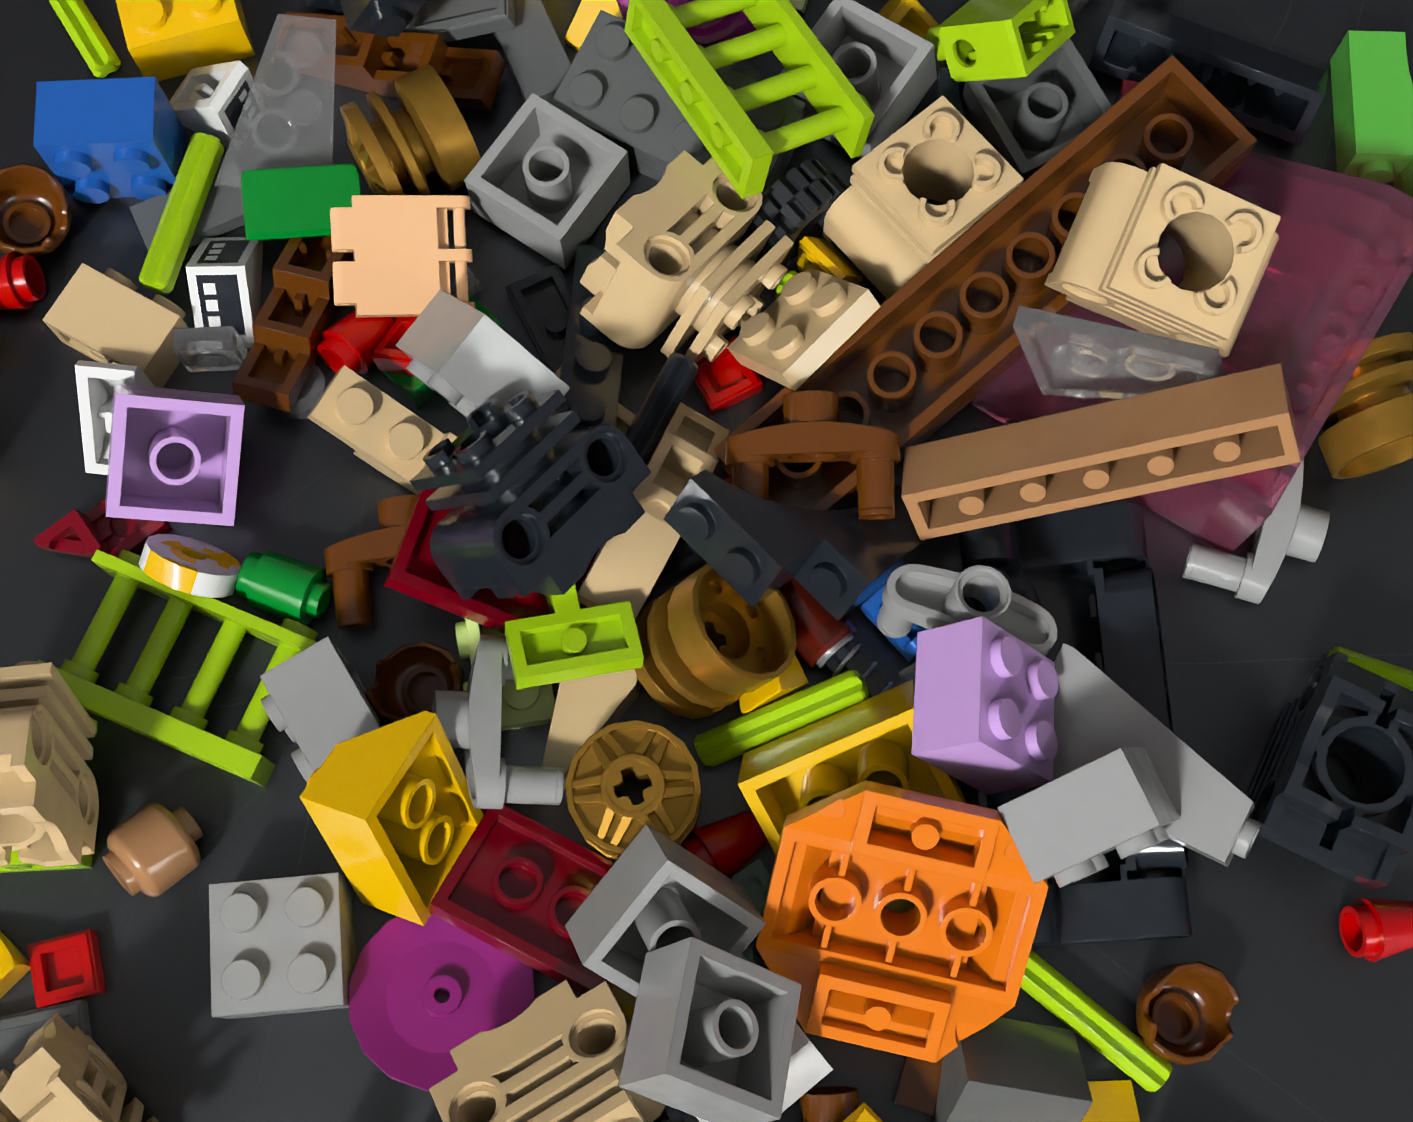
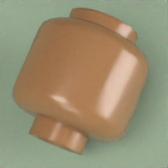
(153, 849)

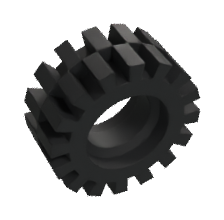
(799, 205)

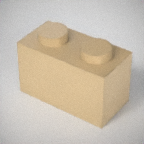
(116, 324)

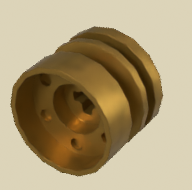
(413, 140)
(1373, 412)
(710, 645)
(599, 774)

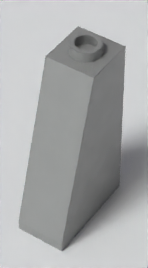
(1100, 717)

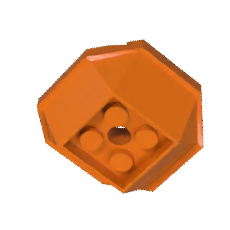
(912, 976)

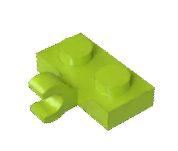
(573, 642)

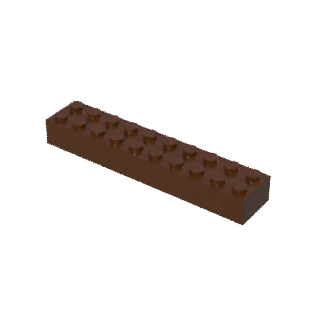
(954, 320)

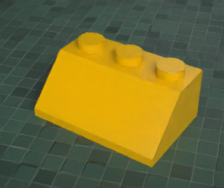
(836, 753)
(394, 813)

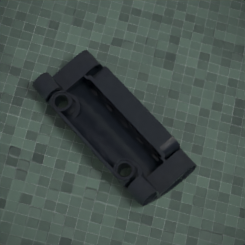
(1103, 595)

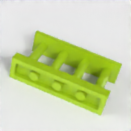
(719, 111)
(185, 725)

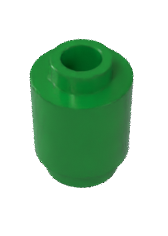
(284, 587)

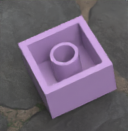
(174, 455)
(984, 707)

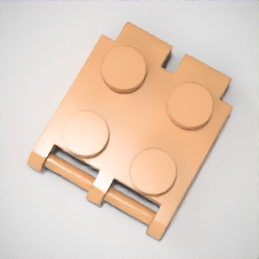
(398, 252)

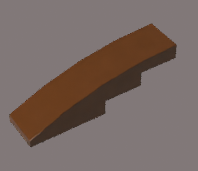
(375, 63)
(290, 324)

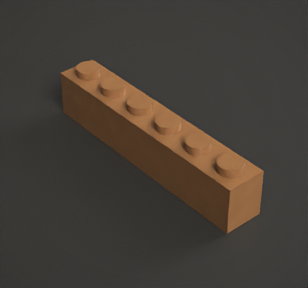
(1101, 453)

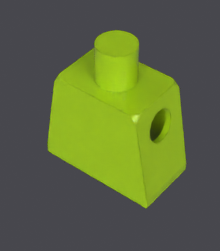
(1000, 37)

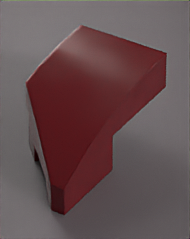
(85, 533)

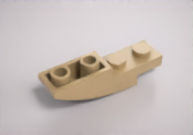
(376, 426)
(633, 560)

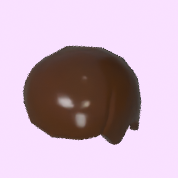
(32, 211)
(409, 678)
(1186, 1012)

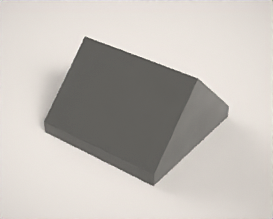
(1014, 1076)

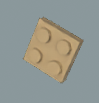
(802, 327)

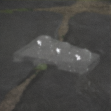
(289, 102)
(1106, 360)

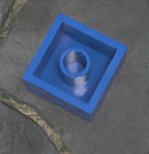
(109, 137)

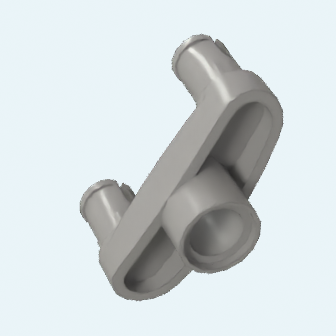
(1290, 531)
(936, 599)
(474, 724)

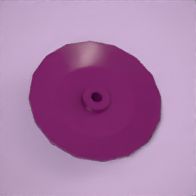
(428, 992)

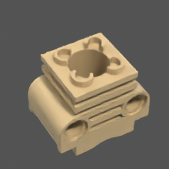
(930, 157)
(680, 257)
(1114, 263)
(44, 783)
(547, 1066)
(65, 1079)

